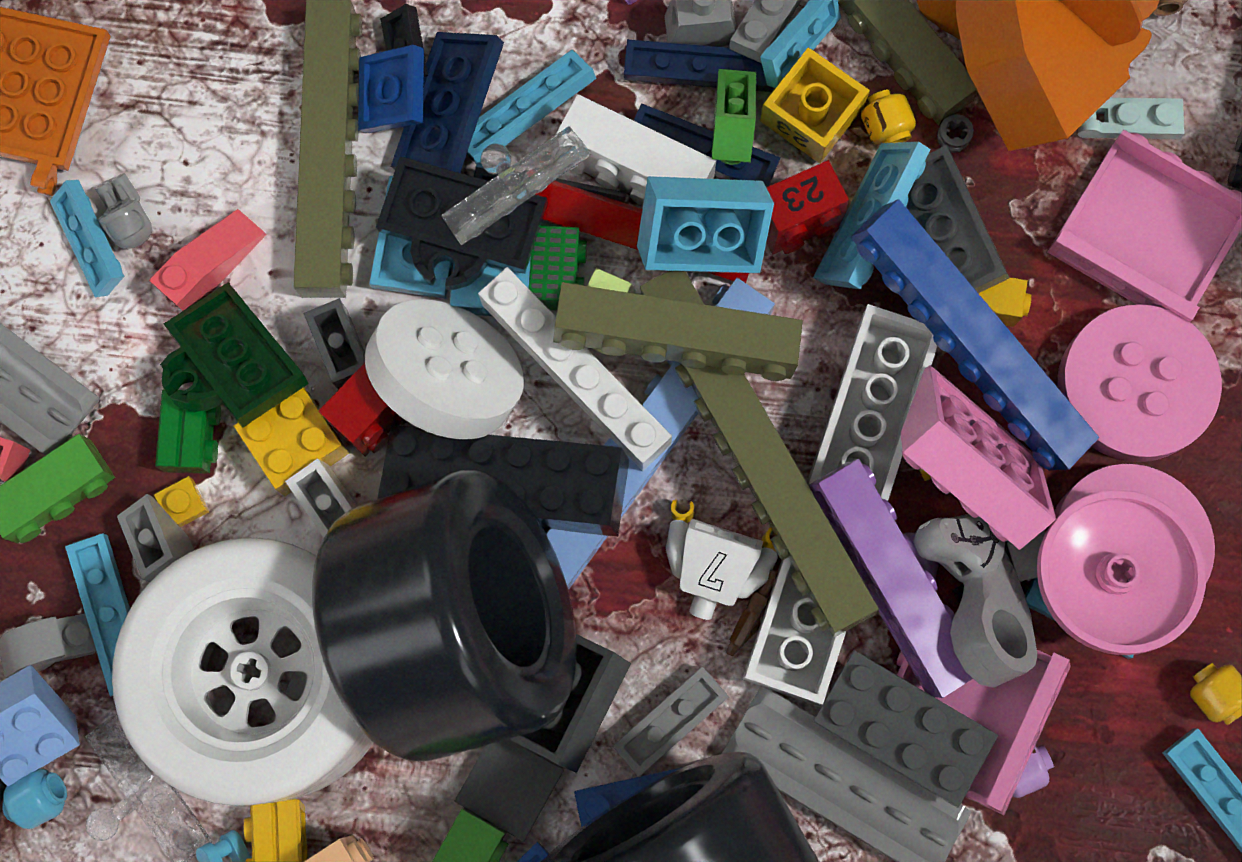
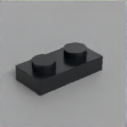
(402, 29)

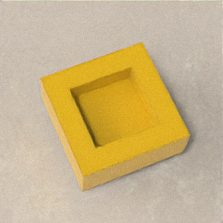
(182, 501)

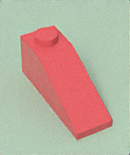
(207, 260)

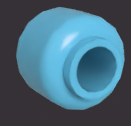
(34, 799)

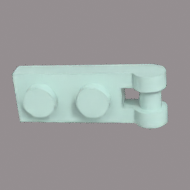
(1146, 116)

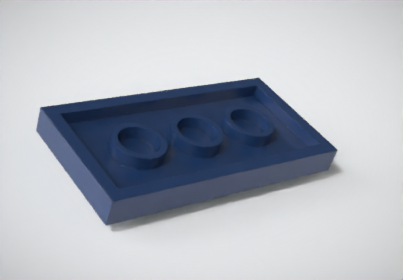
(453, 98)

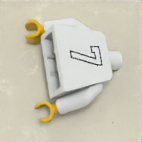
(716, 562)

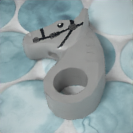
(993, 622)

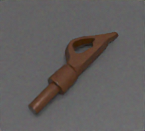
(750, 618)

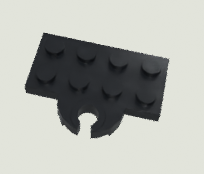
(414, 212)

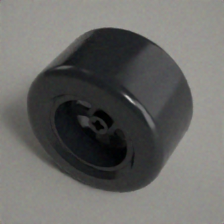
(444, 617)
(701, 813)

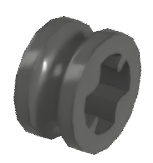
(954, 122)

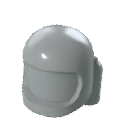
(124, 218)

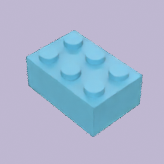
(704, 224)

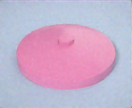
(1121, 572)

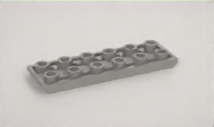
(38, 396)
(846, 783)

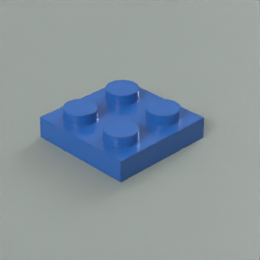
(391, 89)

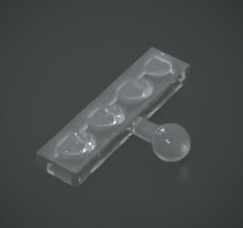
(513, 182)
(153, 799)

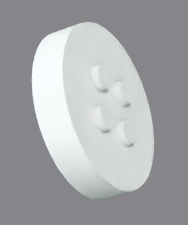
(443, 369)

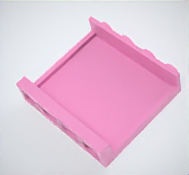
(1150, 227)
(1015, 713)

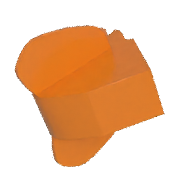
(1044, 61)

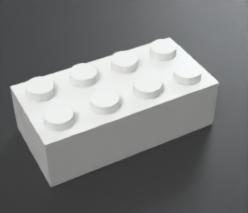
(629, 152)

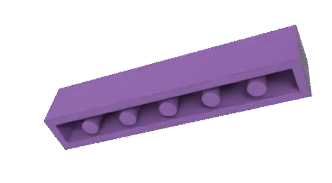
(892, 575)

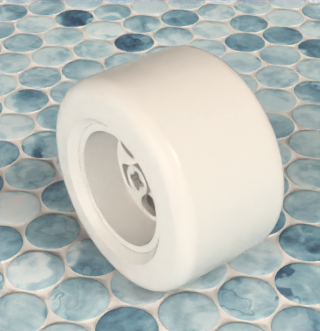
(165, 682)

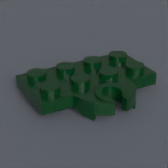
(227, 359)

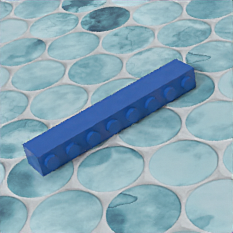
(974, 337)

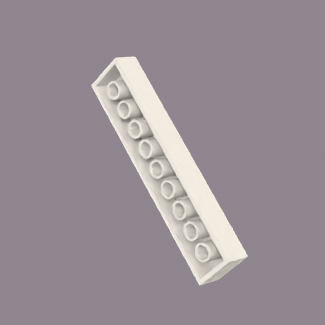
(863, 425)

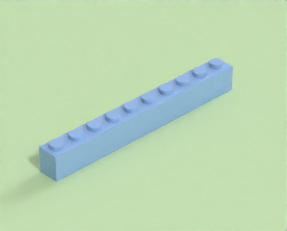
(675, 410)

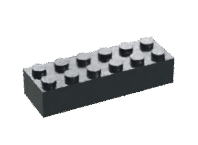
(560, 481)

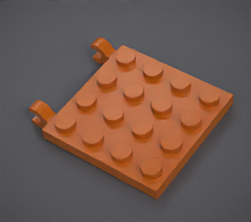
(45, 89)

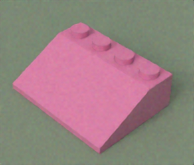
(976, 461)

